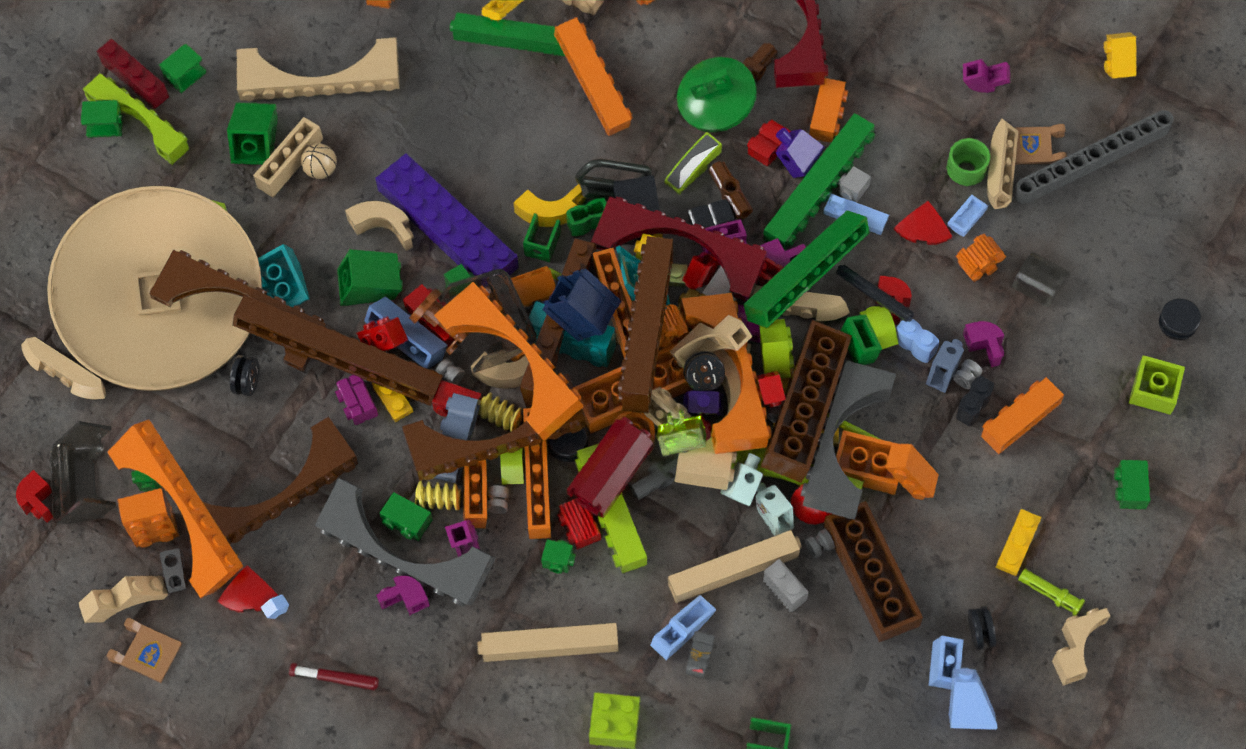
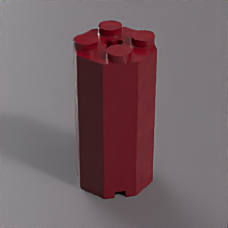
(611, 467)

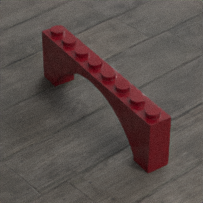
(805, 62)
(626, 222)

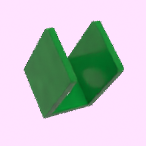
(182, 68)
(102, 118)
(547, 252)
(771, 727)

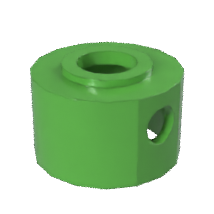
(972, 152)

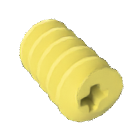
(500, 413)
(438, 496)

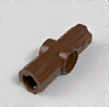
(760, 60)
(736, 198)

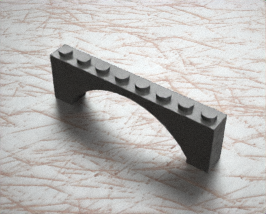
(828, 485)
(347, 520)

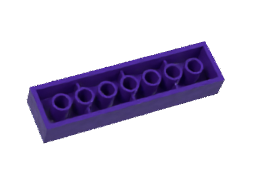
(444, 219)

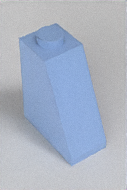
(969, 702)

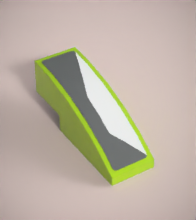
(693, 163)

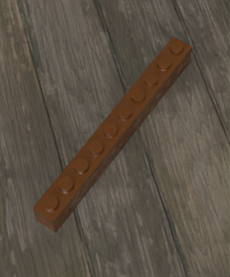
(337, 350)

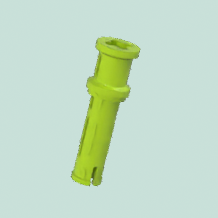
(1061, 597)

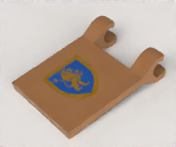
(1035, 145)
(149, 652)

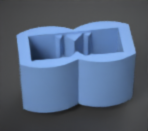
(920, 342)

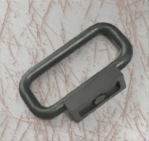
(603, 188)

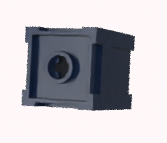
(581, 305)

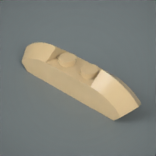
(1002, 165)
(816, 305)
(46, 358)

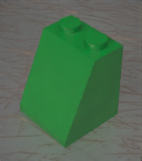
(252, 132)
(368, 277)

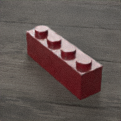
(133, 74)

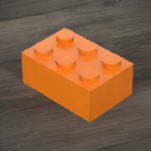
(866, 461)
(148, 518)

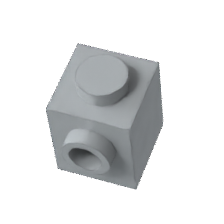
(854, 184)

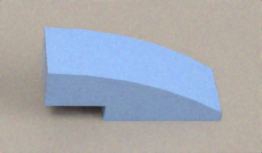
(682, 627)

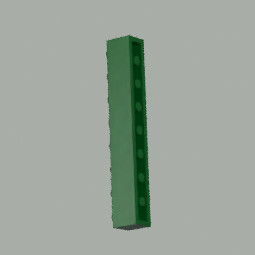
(819, 181)
(806, 269)

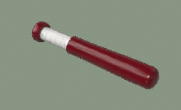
(344, 678)

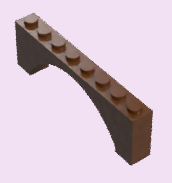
(187, 277)
(552, 333)
(441, 454)
(326, 461)

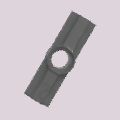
(657, 476)

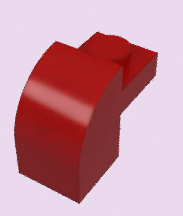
(896, 289)
(31, 493)

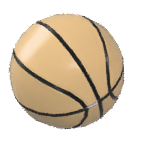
(318, 161)

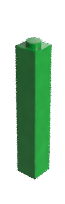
(505, 33)

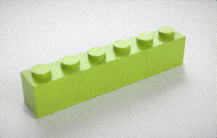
(619, 528)

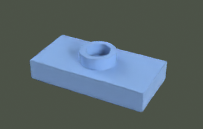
(967, 215)

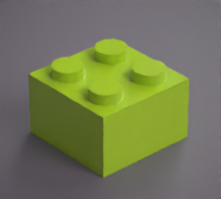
(777, 348)
(1157, 385)
(614, 720)

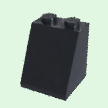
(640, 191)

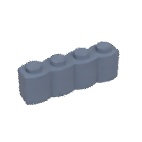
(459, 425)

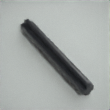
(875, 293)

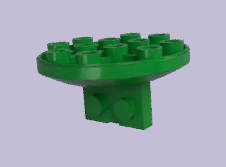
(716, 94)

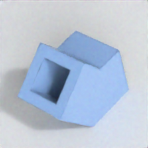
(275, 607)

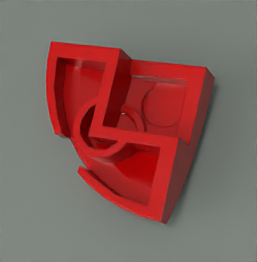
(924, 225)
(246, 592)

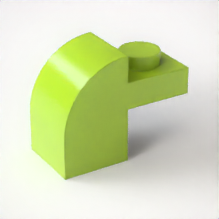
(882, 325)
(512, 467)

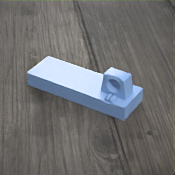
(837, 206)

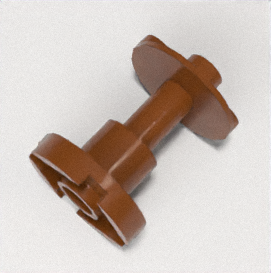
(428, 309)

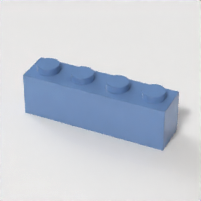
(421, 344)

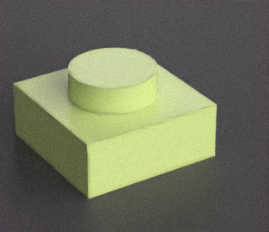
(677, 275)

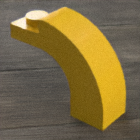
(547, 211)

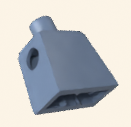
(949, 359)

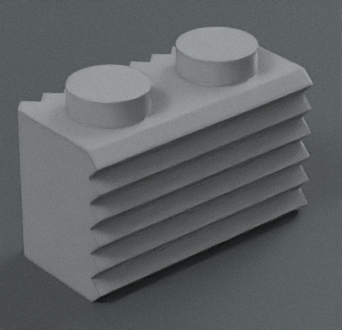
(785, 585)

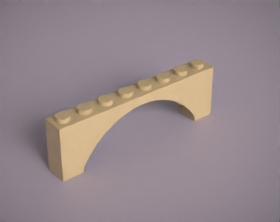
(373, 72)
(702, 465)

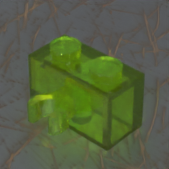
(681, 434)

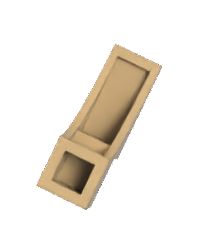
(726, 335)
(130, 591)
(1070, 662)

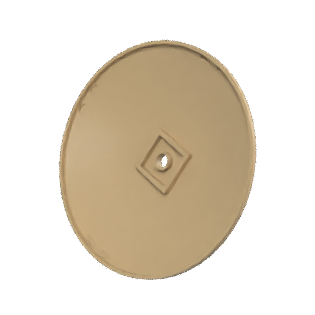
(105, 278)

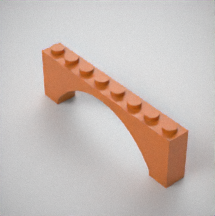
(552, 399)
(745, 424)
(213, 556)

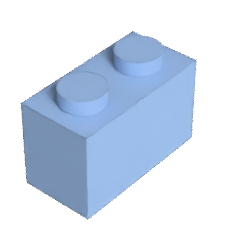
(945, 658)

